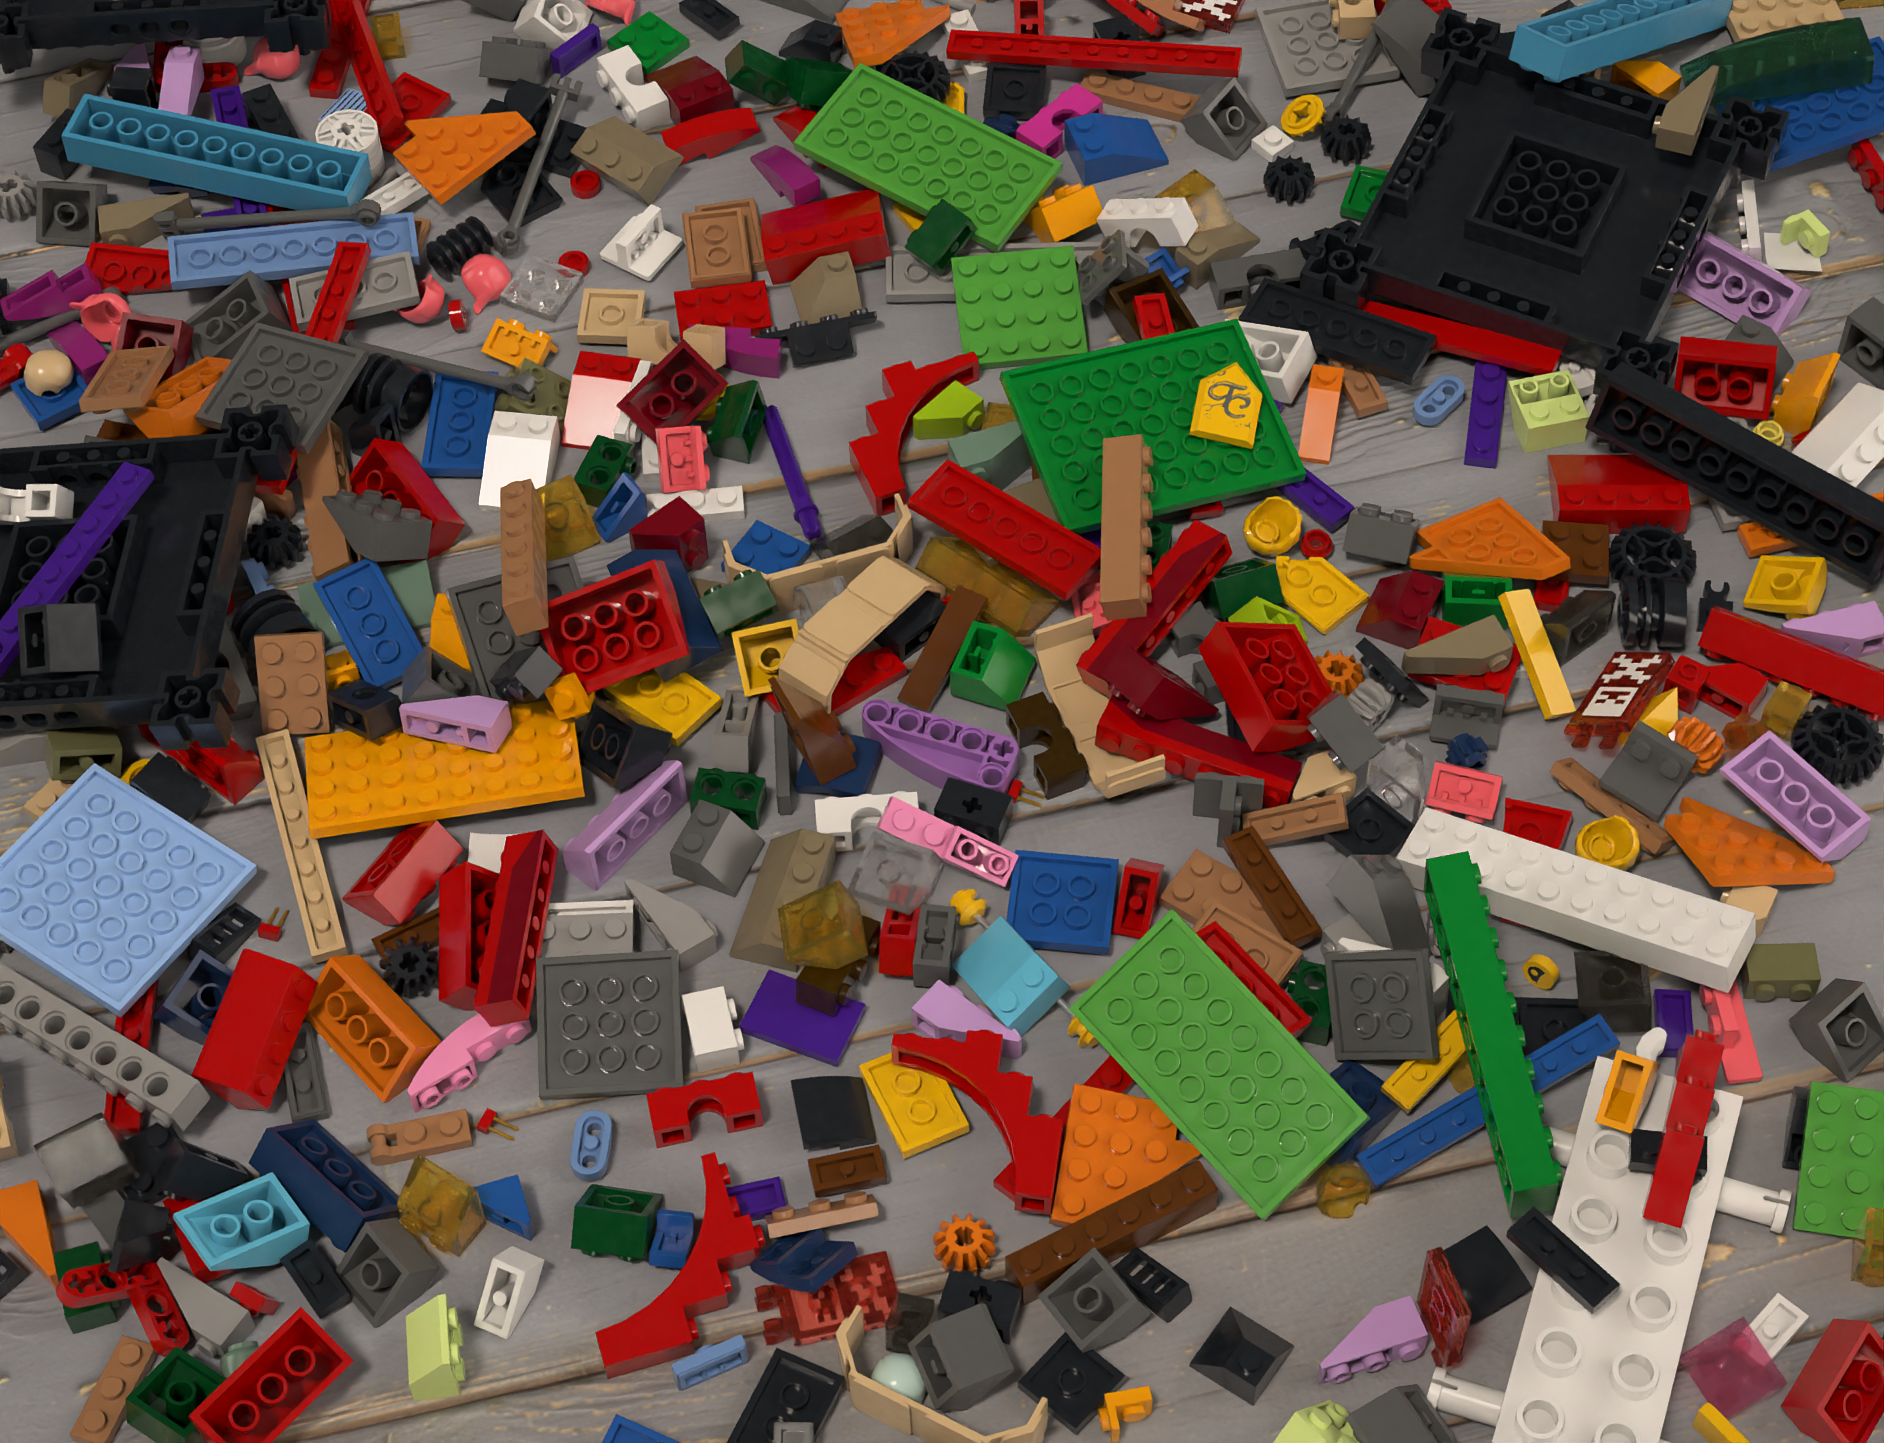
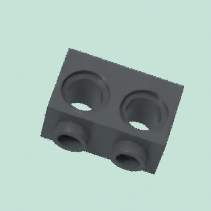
(934, 945)

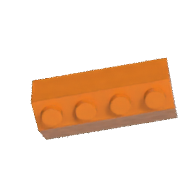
(178, 399)
(369, 1025)

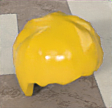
(1272, 526)
(1609, 842)

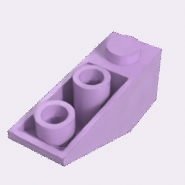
(1850, 630)
(947, 1013)
(1383, 1336)

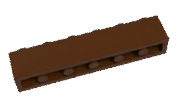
(1114, 1229)

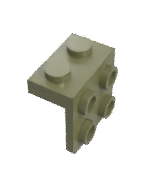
(548, 399)

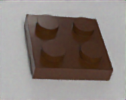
(1586, 547)

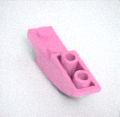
(950, 842)
(454, 1059)

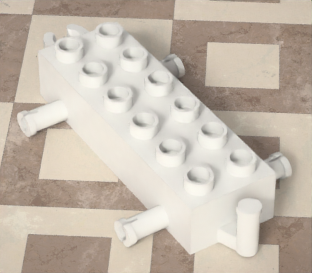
(1615, 1368)

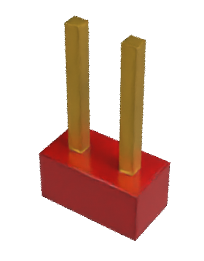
(1015, 789)
(270, 931)
(487, 1120)

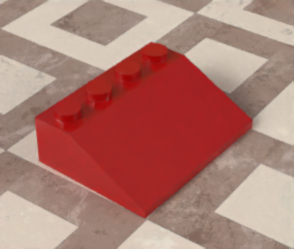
(821, 228)
(1616, 492)
(617, 627)
(1266, 681)

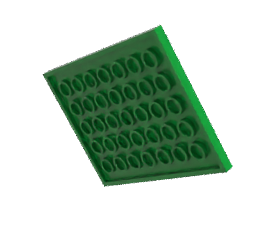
(1150, 391)

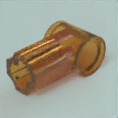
(1743, 732)

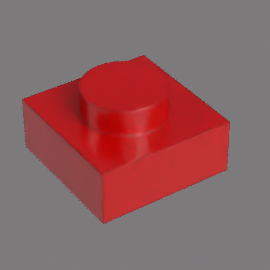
(254, 1299)

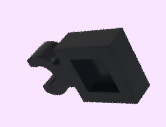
(1711, 599)

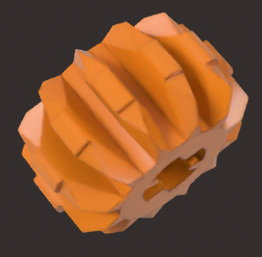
(1341, 671)
(1699, 740)
(964, 1232)

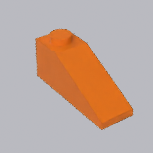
(1321, 414)
(29, 1228)

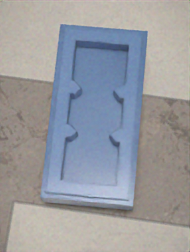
(710, 1362)

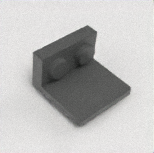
(1648, 770)

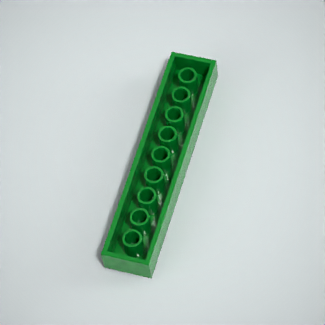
(1490, 1035)

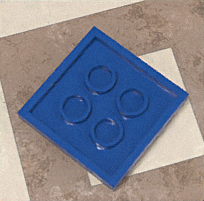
(1063, 901)

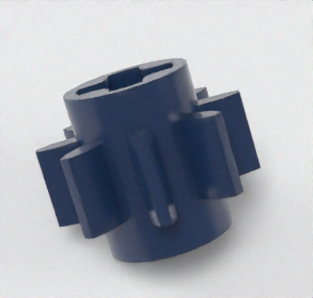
(1467, 751)

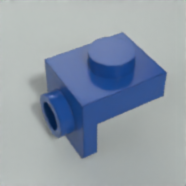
(1163, 260)
(672, 1239)

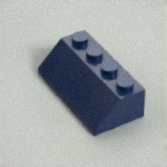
(698, 629)
(324, 1180)

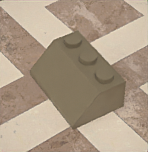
(627, 158)

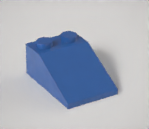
(1111, 146)

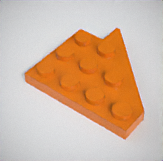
(886, 29)
(459, 149)
(1489, 542)
(1741, 853)
(1112, 1150)

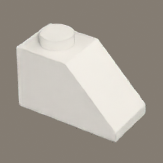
(508, 1290)

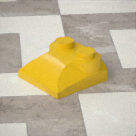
(1787, 585)

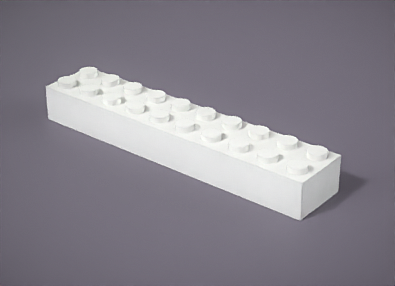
(1590, 901)

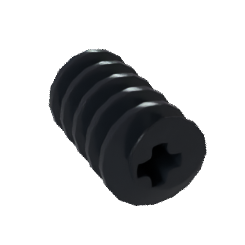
(457, 244)

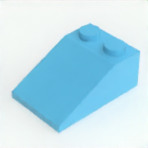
(1010, 976)
(245, 1225)

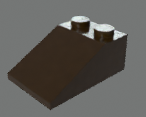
(1121, 311)

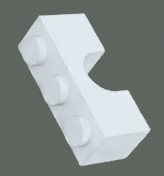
(623, 77)
(1164, 217)
(35, 503)
(848, 814)

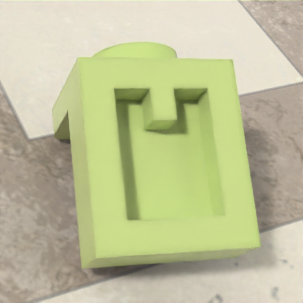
(1808, 231)

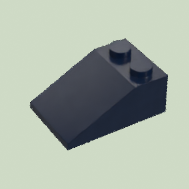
(195, 998)
(1366, 1092)

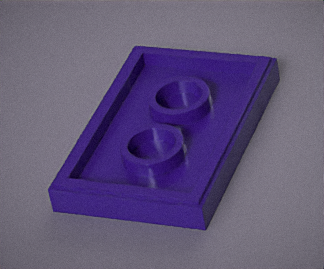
(796, 1027)

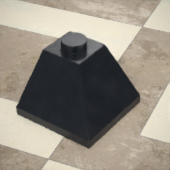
(1241, 1356)

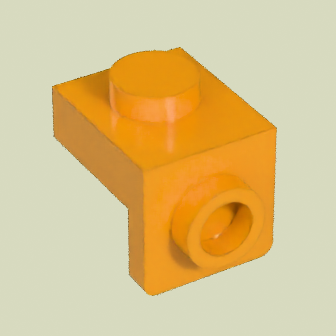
(569, 697)

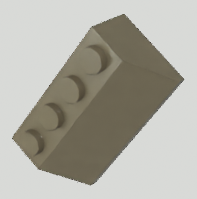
(790, 869)

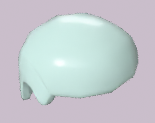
(901, 1375)

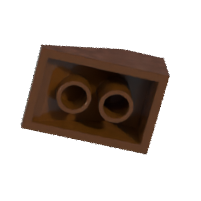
(814, 732)

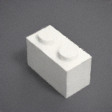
(711, 1029)

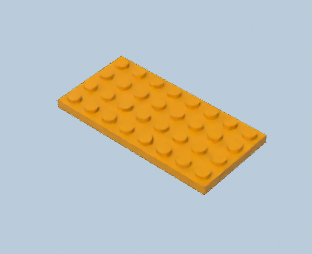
(418, 779)

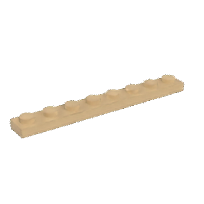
(301, 851)

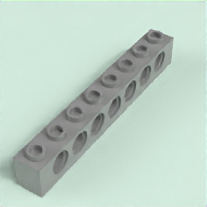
(92, 1046)

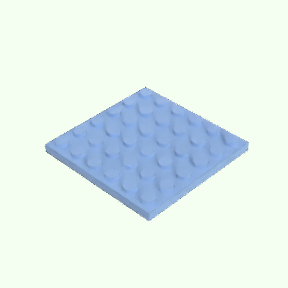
(112, 888)

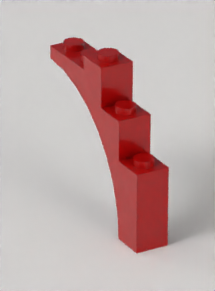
(891, 420)
(1005, 1097)
(1683, 1128)
(667, 1324)

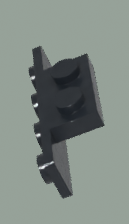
(821, 340)

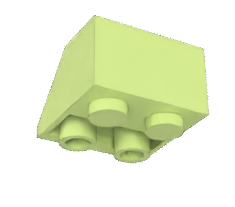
(1547, 411)
(434, 1350)
(1318, 1424)

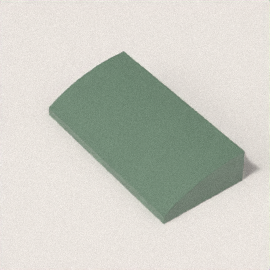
(409, 584)

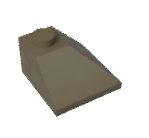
(826, 288)

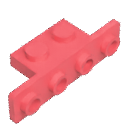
(1731, 1025)

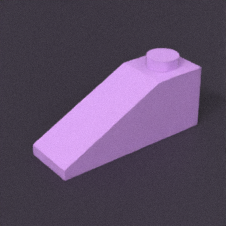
(181, 79)
(462, 721)

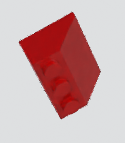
(1727, 375)
(404, 873)
(1840, 1385)

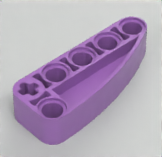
(935, 760)

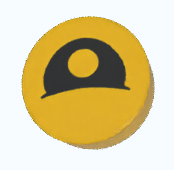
(1541, 971)

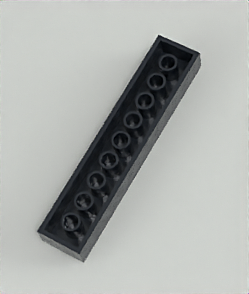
(1742, 470)

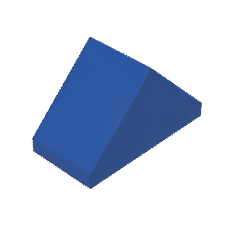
(620, 509)
(506, 1206)

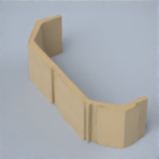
(848, 564)
(850, 624)
(1082, 707)
(909, 1415)

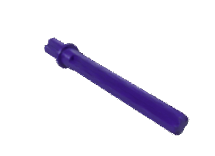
(805, 511)

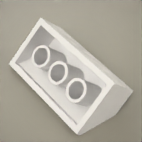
(1849, 436)

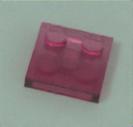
(1733, 1369)

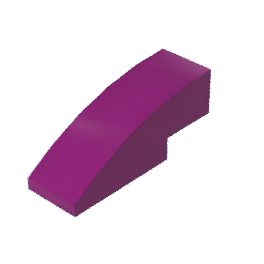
(787, 175)
(50, 294)
(80, 347)
(752, 355)

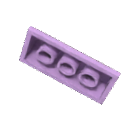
(1742, 285)
(1798, 798)
(626, 824)

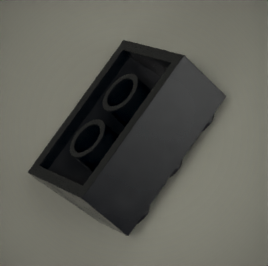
(621, 743)

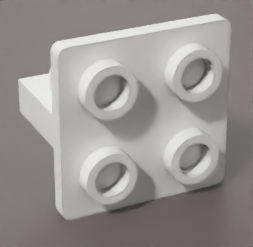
(642, 245)

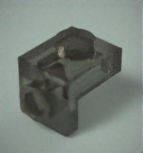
(906, 1320)

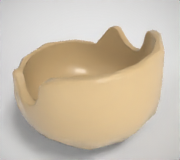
(48, 371)

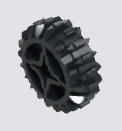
(919, 73)
(1650, 551)
(1857, 743)

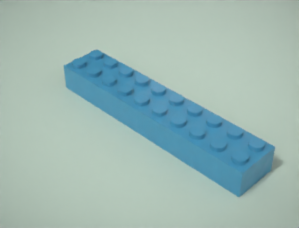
(1610, 32)
(214, 156)

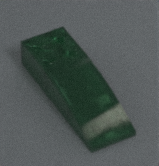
(1789, 61)

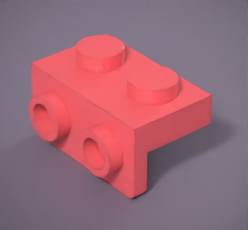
(682, 458)
(1464, 791)

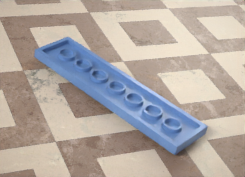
(281, 249)

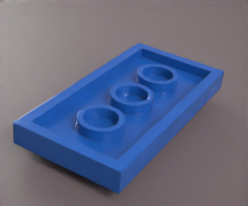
(458, 427)
(369, 622)

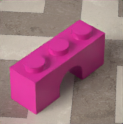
(1044, 129)

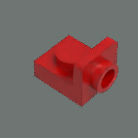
(1688, 678)

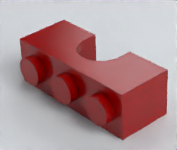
(730, 1097)

